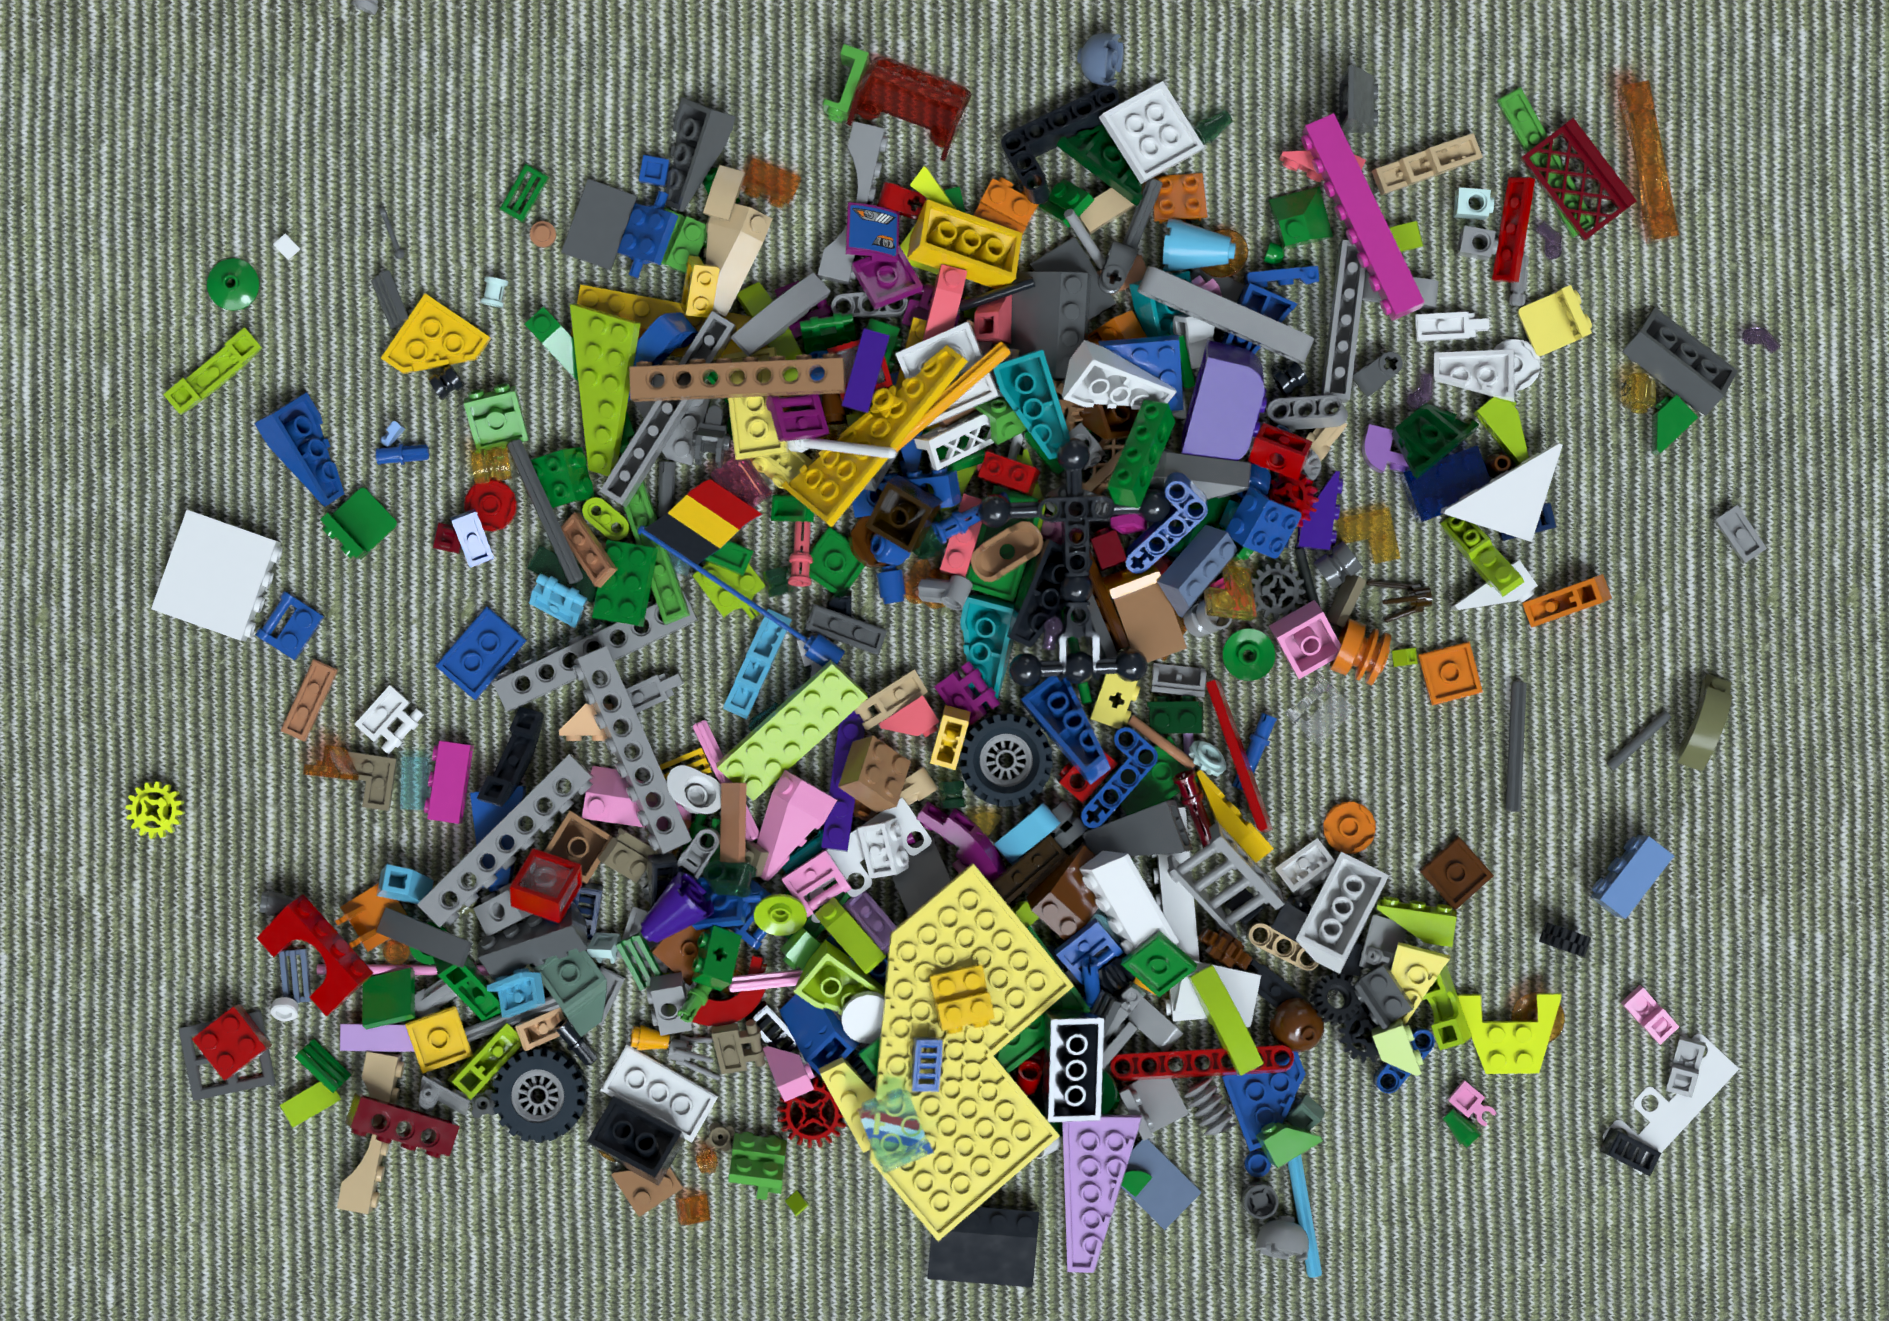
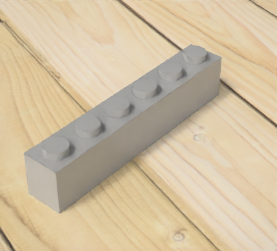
(1343, 323)

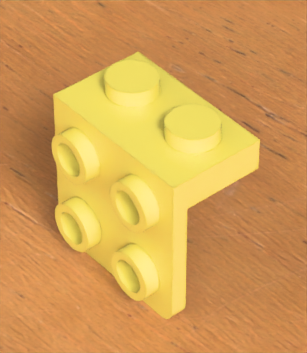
(1555, 321)

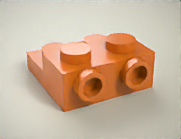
(1006, 206)

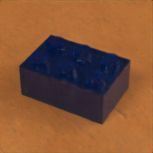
(1444, 483)

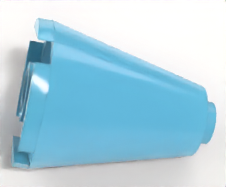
(1195, 247)

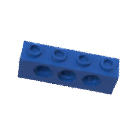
(943, 482)

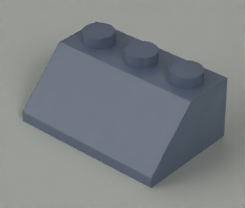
(1197, 568)

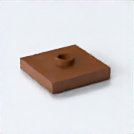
(679, 952)

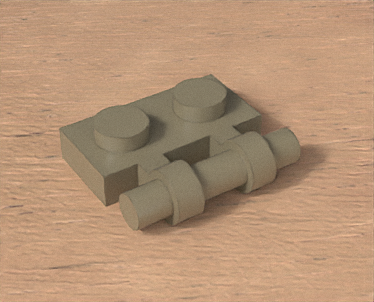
(730, 1050)

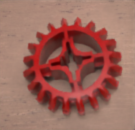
(797, 1129)

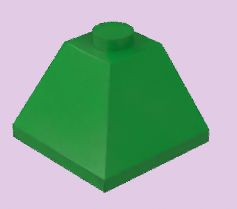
(1300, 218)

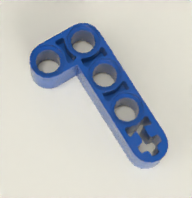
(662, 337)
(1162, 529)
(1116, 782)

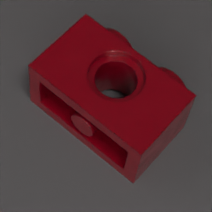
(1108, 548)

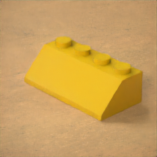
(966, 243)

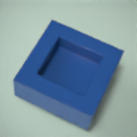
(654, 171)

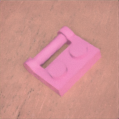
(812, 875)

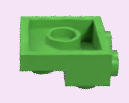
(687, 240)
(495, 416)
(757, 1160)

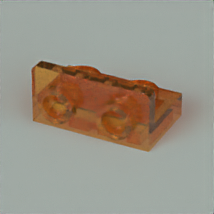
(770, 183)

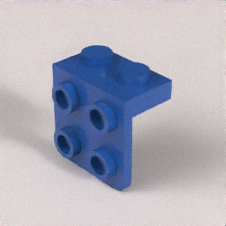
(1262, 524)

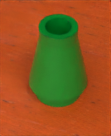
(1461, 1128)

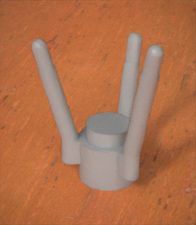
(683, 1052)

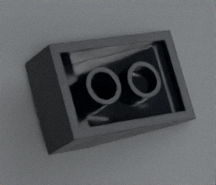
(636, 1140)

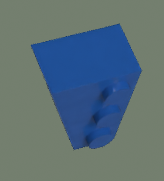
(1262, 302)

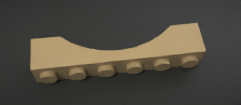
(359, 1189)

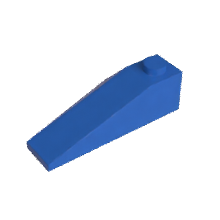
(298, 441)

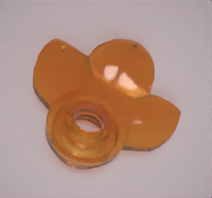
(920, 571)

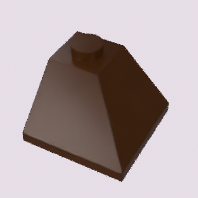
(1109, 422)

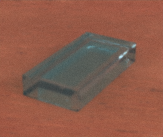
(414, 782)

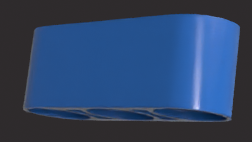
(1398, 1074)

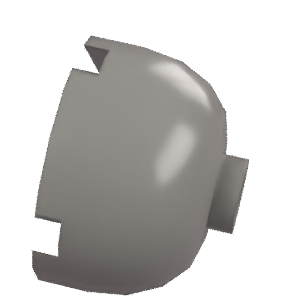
(1283, 1239)

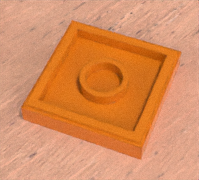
(1450, 673)

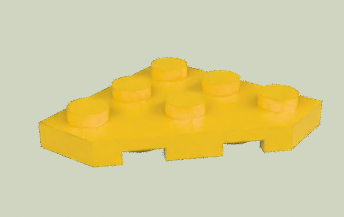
(434, 339)

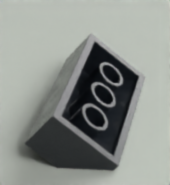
(1072, 1066)

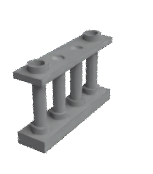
(1235, 859)

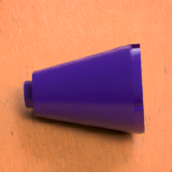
(676, 909)

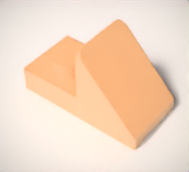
(539, 1029)

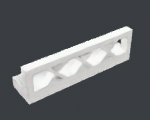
(941, 436)

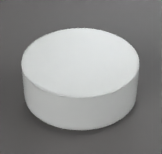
(284, 1009)

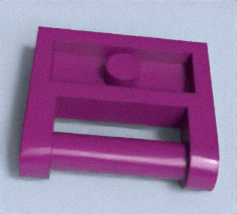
(797, 424)

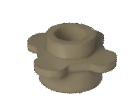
(724, 1143)

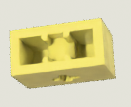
(1103, 710)

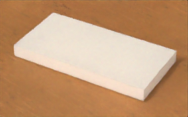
(659, 1092)

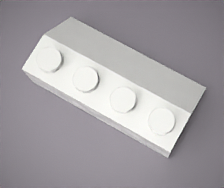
(1125, 899)
(1341, 911)

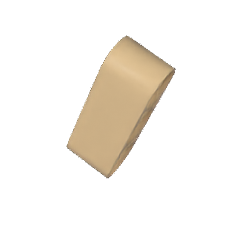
(1270, 942)

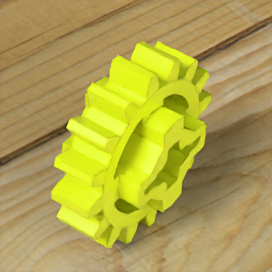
(147, 800)

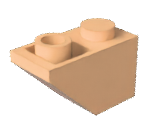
(584, 725)

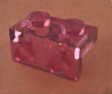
(743, 481)

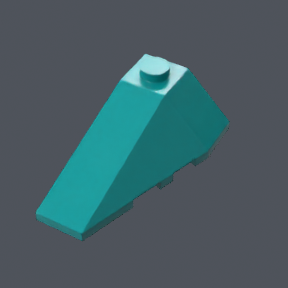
(1032, 395)
(986, 645)

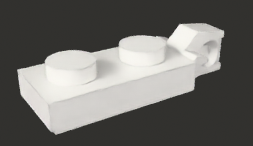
(1448, 326)

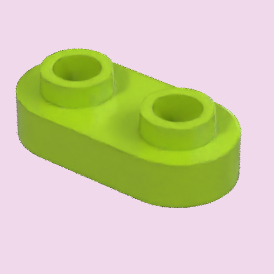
(606, 519)

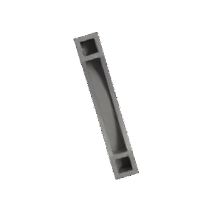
(864, 148)

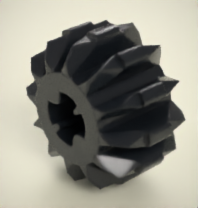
(1113, 975)

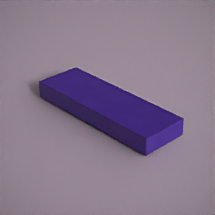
(866, 370)

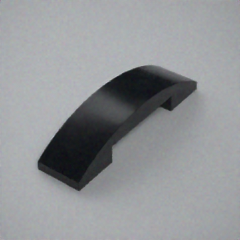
(515, 758)

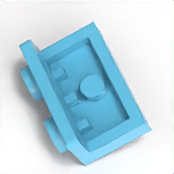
(518, 992)

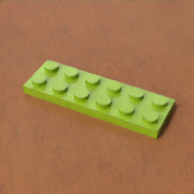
(792, 729)

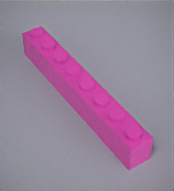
(1362, 217)

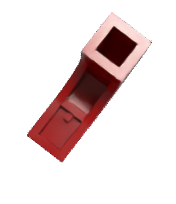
(728, 1011)

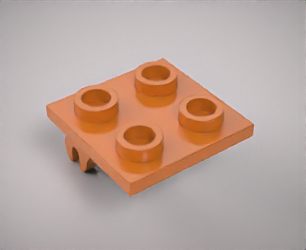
(365, 915)

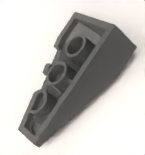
(699, 141)

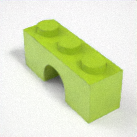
(1449, 1020)

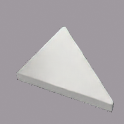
(1511, 500)

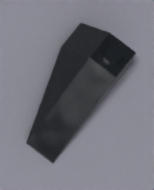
(1039, 593)

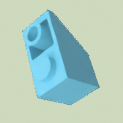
(403, 884)

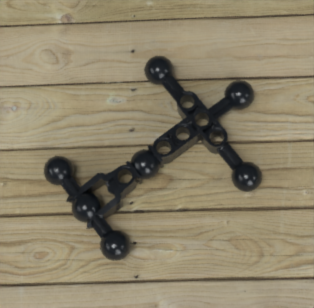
(1076, 585)

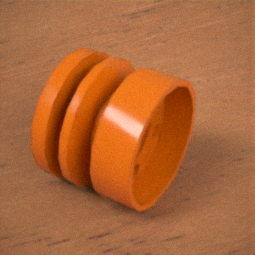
(1361, 652)

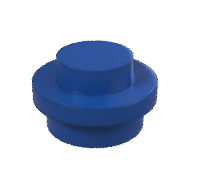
(1257, 1164)

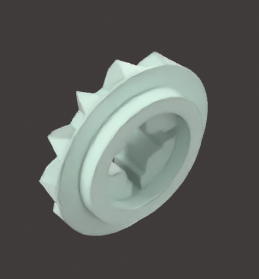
(1207, 758)

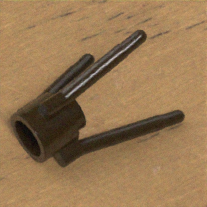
(1418, 597)

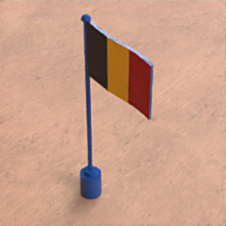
(703, 526)

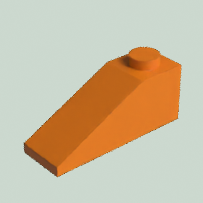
(1567, 600)

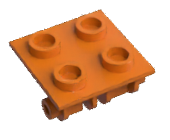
(1180, 198)

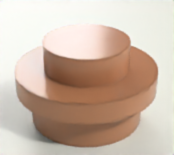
(543, 234)

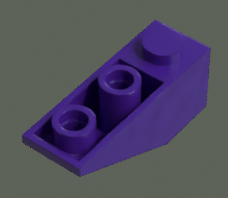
(1319, 531)

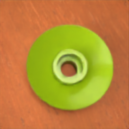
(780, 915)

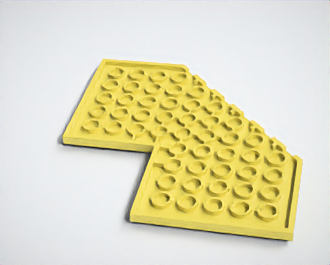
(980, 1118)

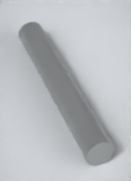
(1085, 238)

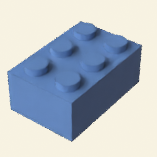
(1631, 875)

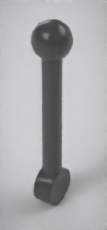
(399, 253)

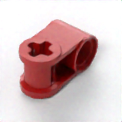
(899, 200)
(1030, 1068)

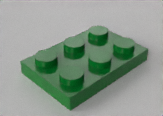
(627, 591)

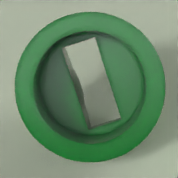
(1274, 254)

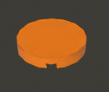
(1349, 827)

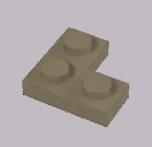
(379, 777)

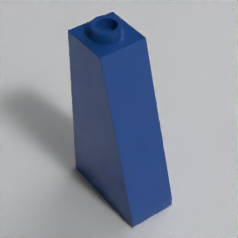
(486, 818)

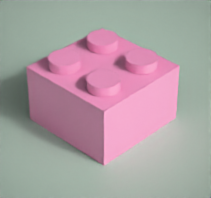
(1306, 639)

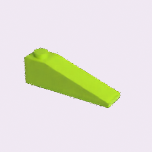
(833, 979)

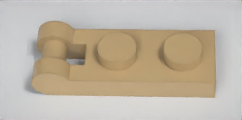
(891, 699)

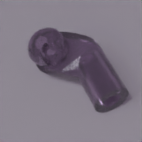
(1760, 336)

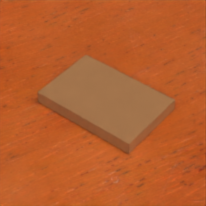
(1150, 622)

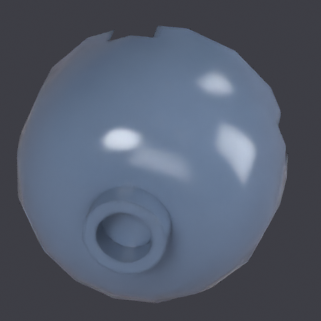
(1101, 58)

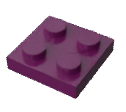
(887, 280)

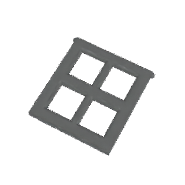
(232, 1084)

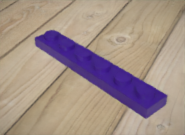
(839, 822)

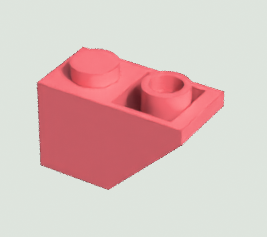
(993, 321)

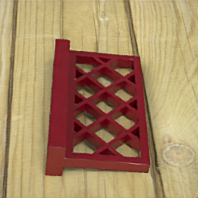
(1594, 163)

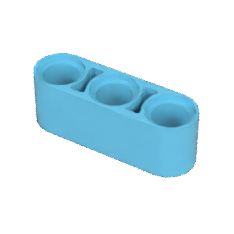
(1027, 833)

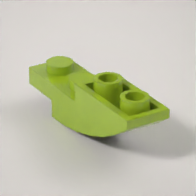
(1482, 555)

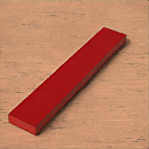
(1239, 756)

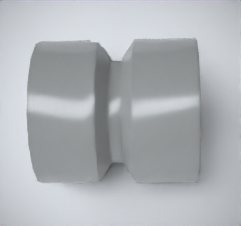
(1200, 623)

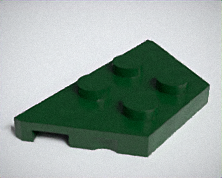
(1102, 157)
(1429, 437)

